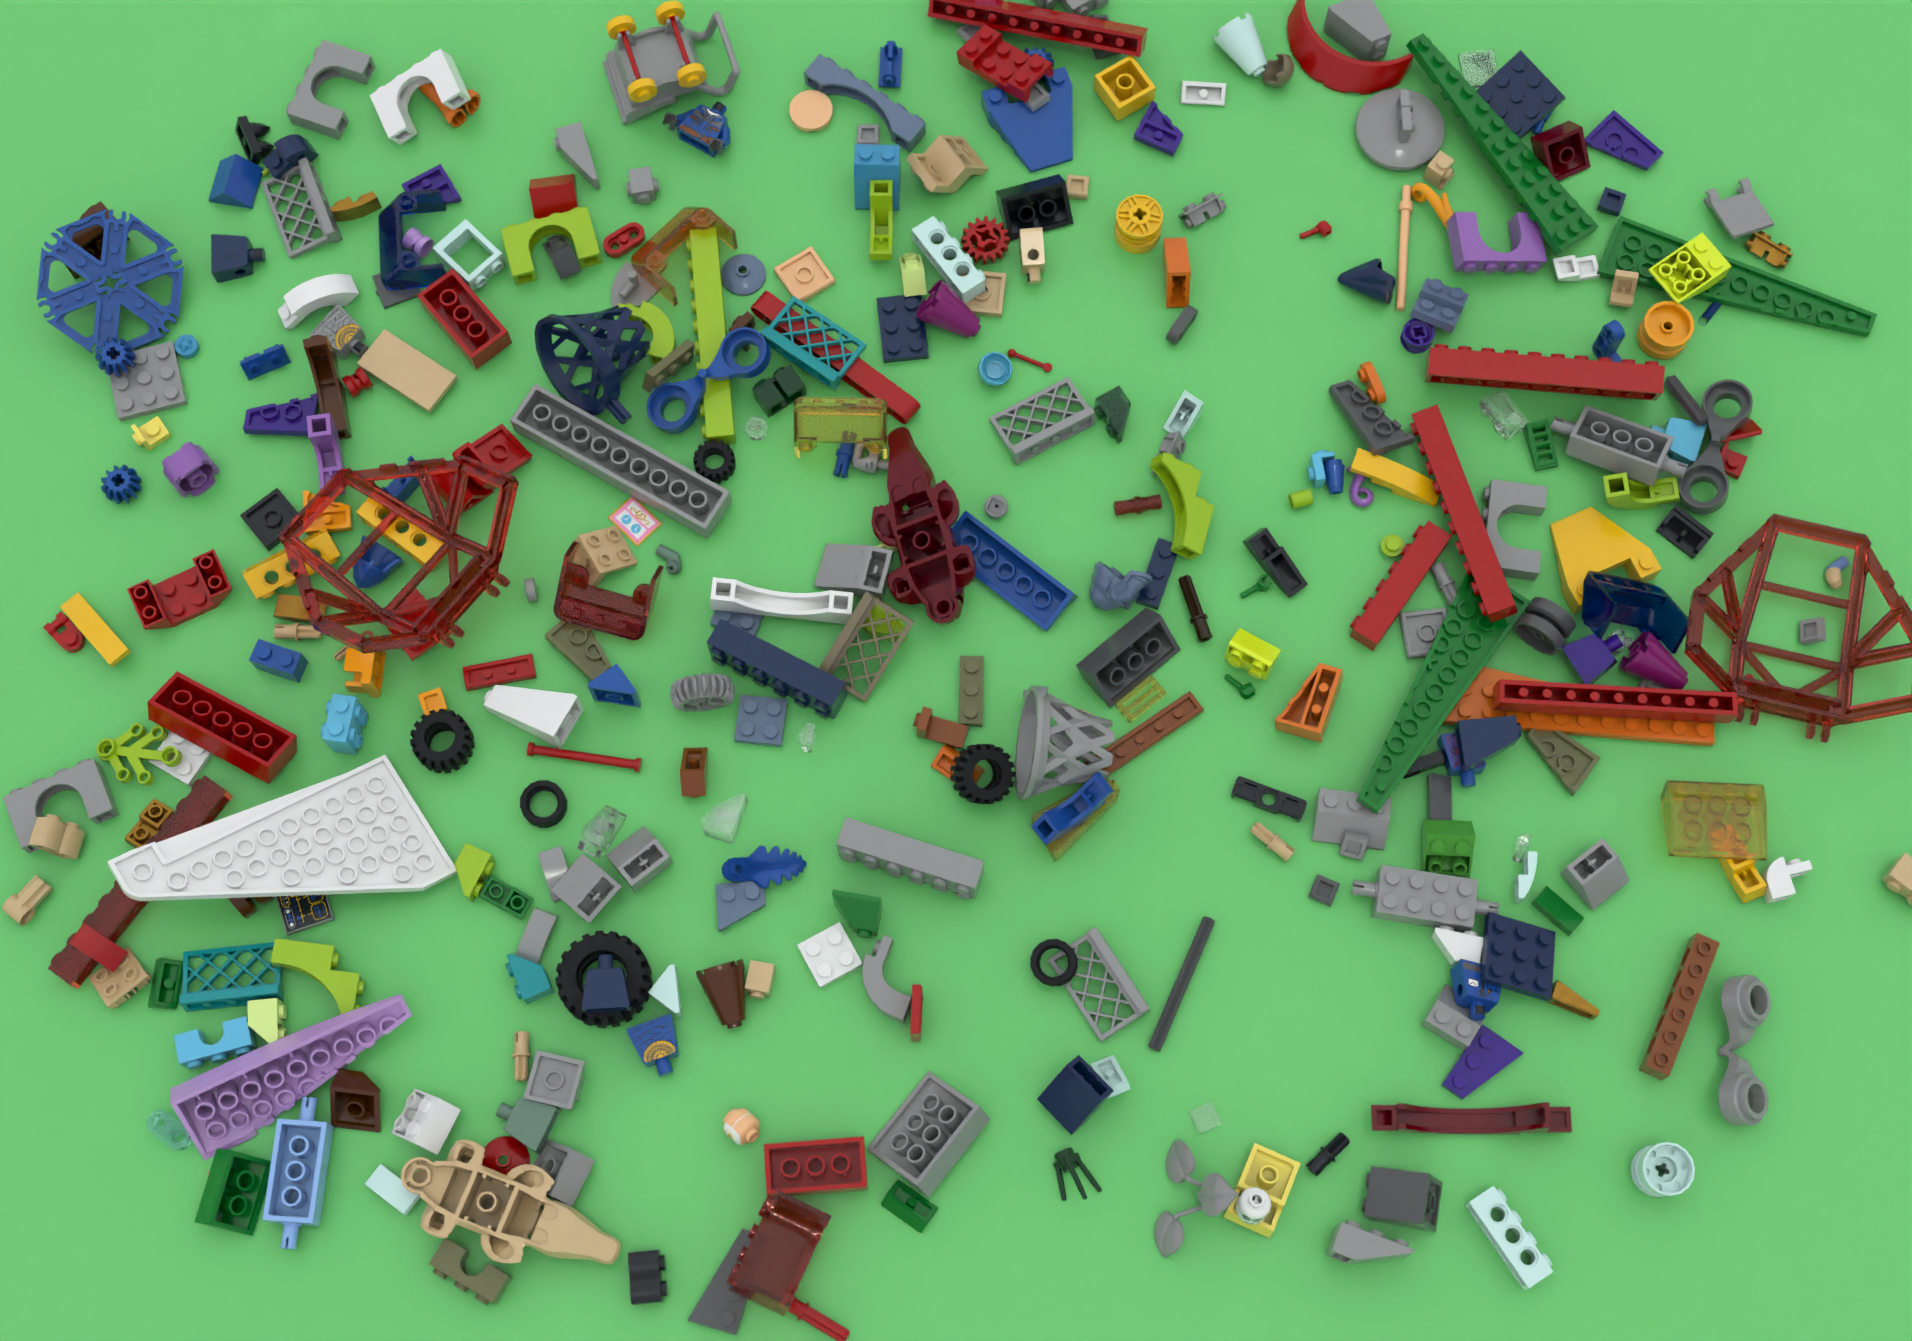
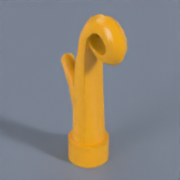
(1441, 206)

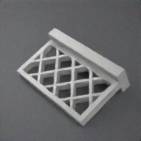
(319, 203)
(1048, 436)
(1117, 973)

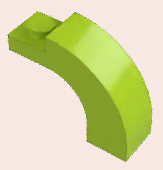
(881, 219)
(659, 326)
(1635, 495)

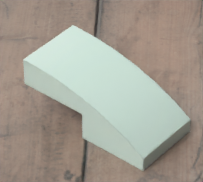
(1523, 882)
(391, 1189)

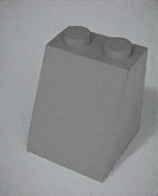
(1358, 29)

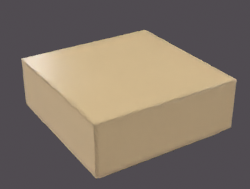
(1077, 187)

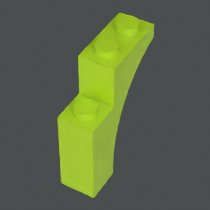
(1190, 512)
(318, 962)

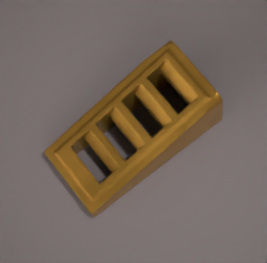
(1571, 1001)

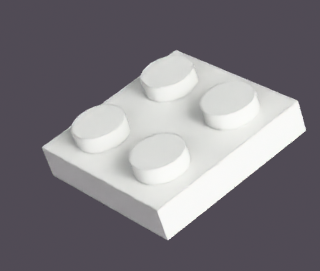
(192, 763)
(829, 955)

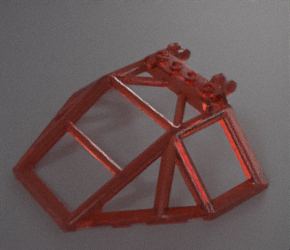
(441, 611)
(1769, 695)

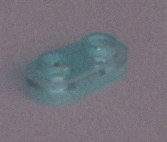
(169, 1130)

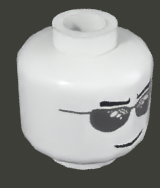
(1253, 1205)

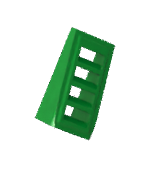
(1543, 426)

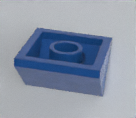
(236, 182)
(614, 688)

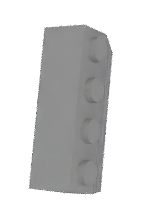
(929, 1133)

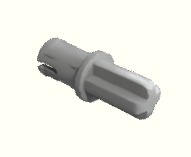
(1444, 581)

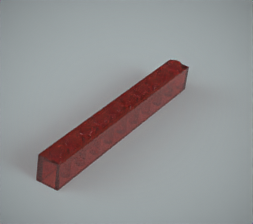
(116, 909)

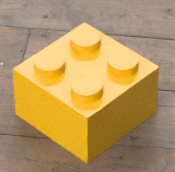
(1124, 88)

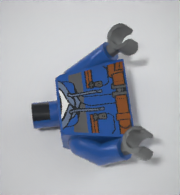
(702, 128)

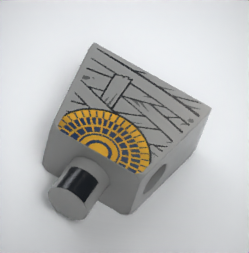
(342, 333)

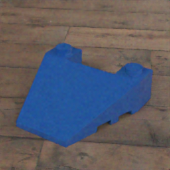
(1039, 136)

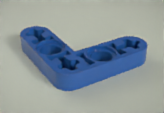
(1609, 341)

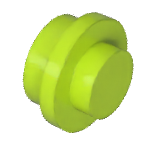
(1392, 545)

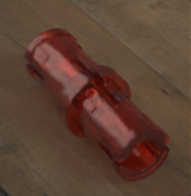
(1137, 505)

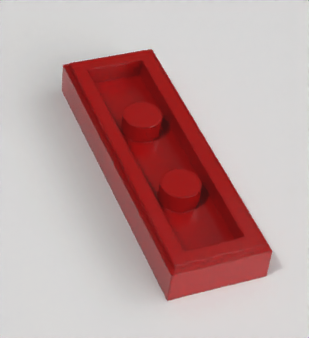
(499, 672)

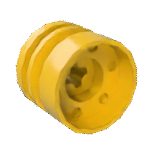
(1134, 234)

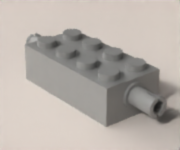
(1619, 445)
(1424, 898)

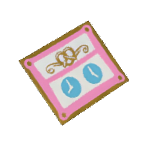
(634, 520)

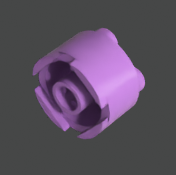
(190, 470)

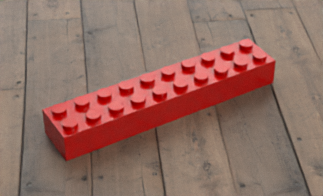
(1545, 373)

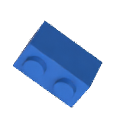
(278, 660)

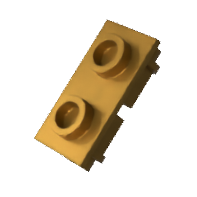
(1777, 253)

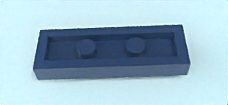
(1160, 569)

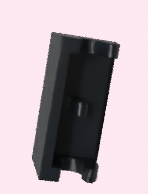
(1684, 532)

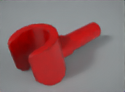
(1322, 227)

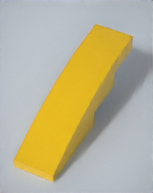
(1395, 476)
(95, 629)

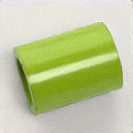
(1300, 499)

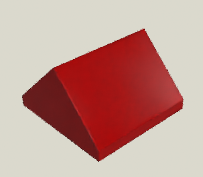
(553, 195)

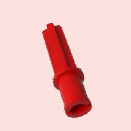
(818, 1320)

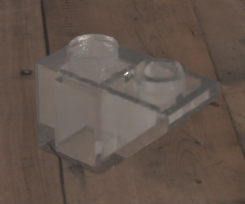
(601, 831)

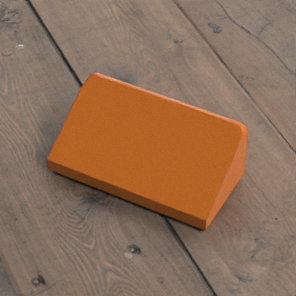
(944, 761)

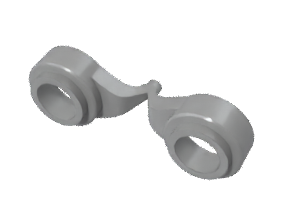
(1741, 1093)

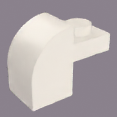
(1779, 876)

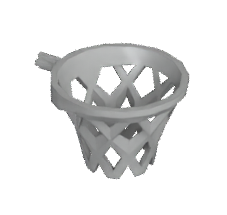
(1036, 729)

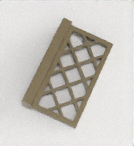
(851, 631)

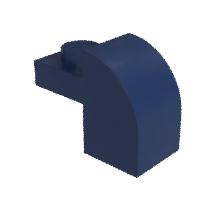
(287, 153)

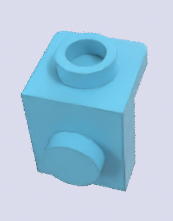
(1316, 470)

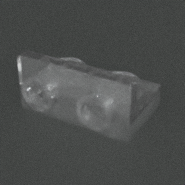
(1503, 414)

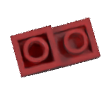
(98, 947)

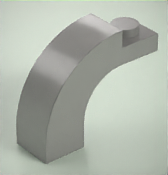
(883, 997)

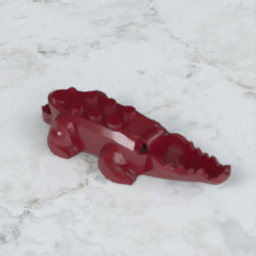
(931, 561)

